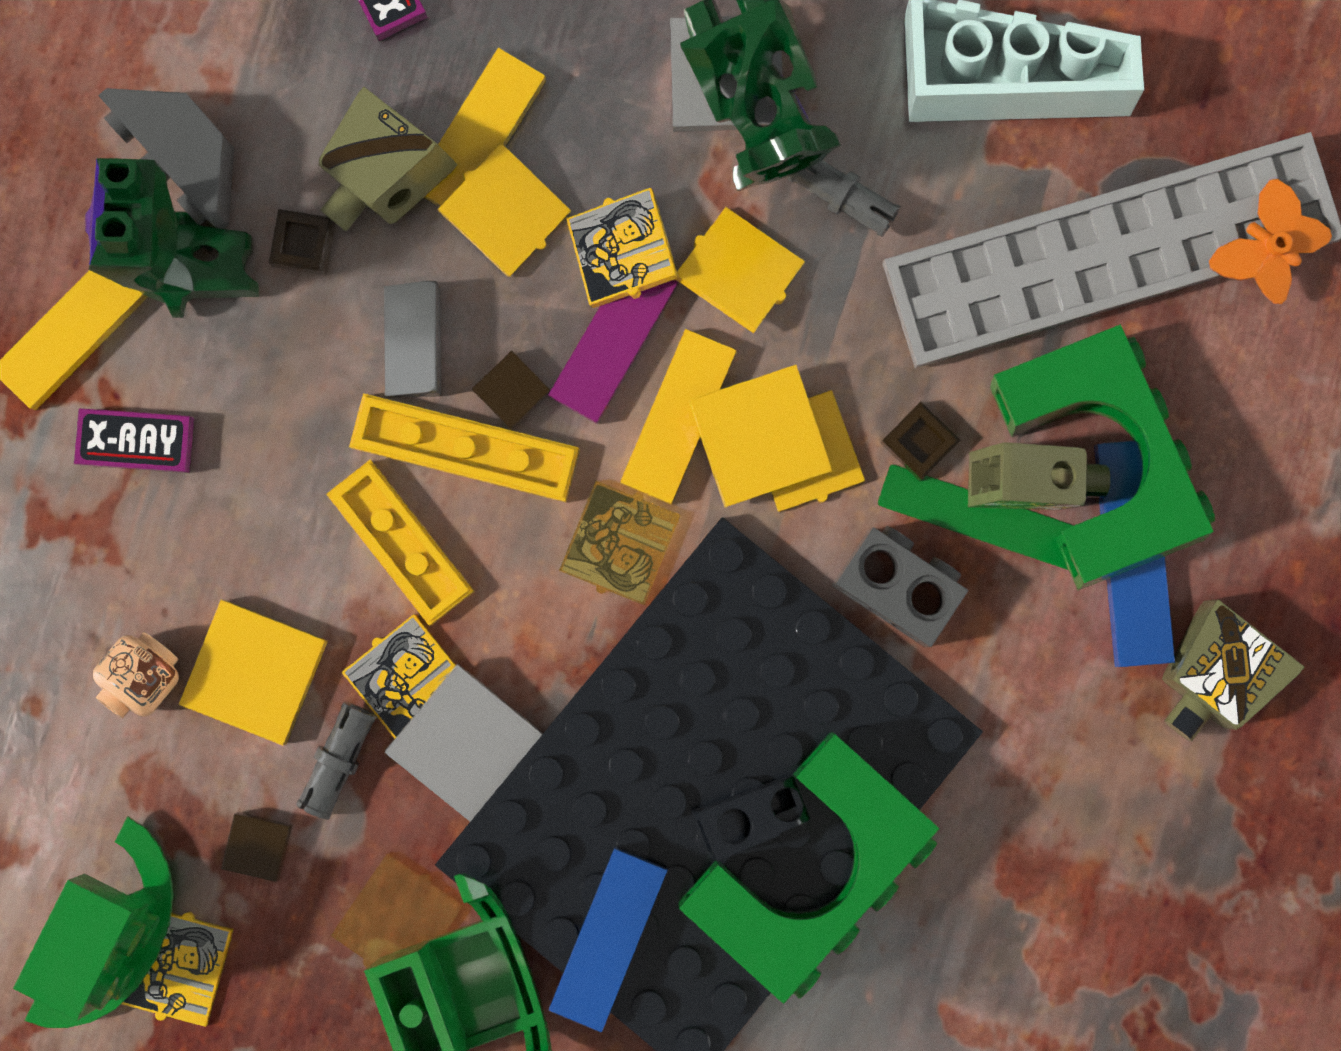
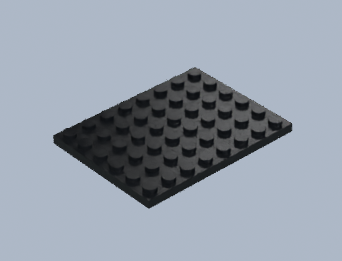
(697, 703)

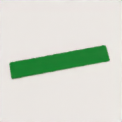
(948, 508)

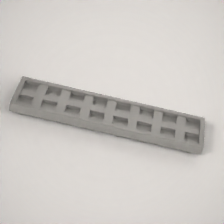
(1093, 252)

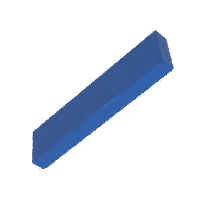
(1139, 596)

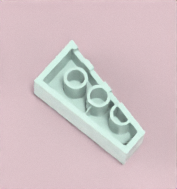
(1014, 67)

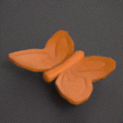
(1276, 247)

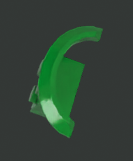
(99, 940)
(461, 984)

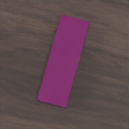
(609, 351)

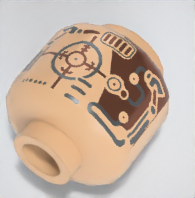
(135, 675)

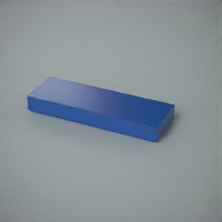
(608, 939)

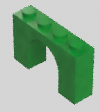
(1107, 380)
(788, 946)

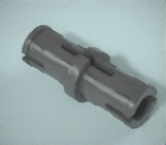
(848, 195)
(336, 760)

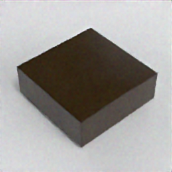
(302, 242)
(511, 390)
(920, 441)
(256, 846)

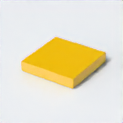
(760, 435)
(253, 672)

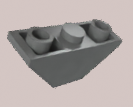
(182, 145)

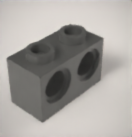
(893, 599)

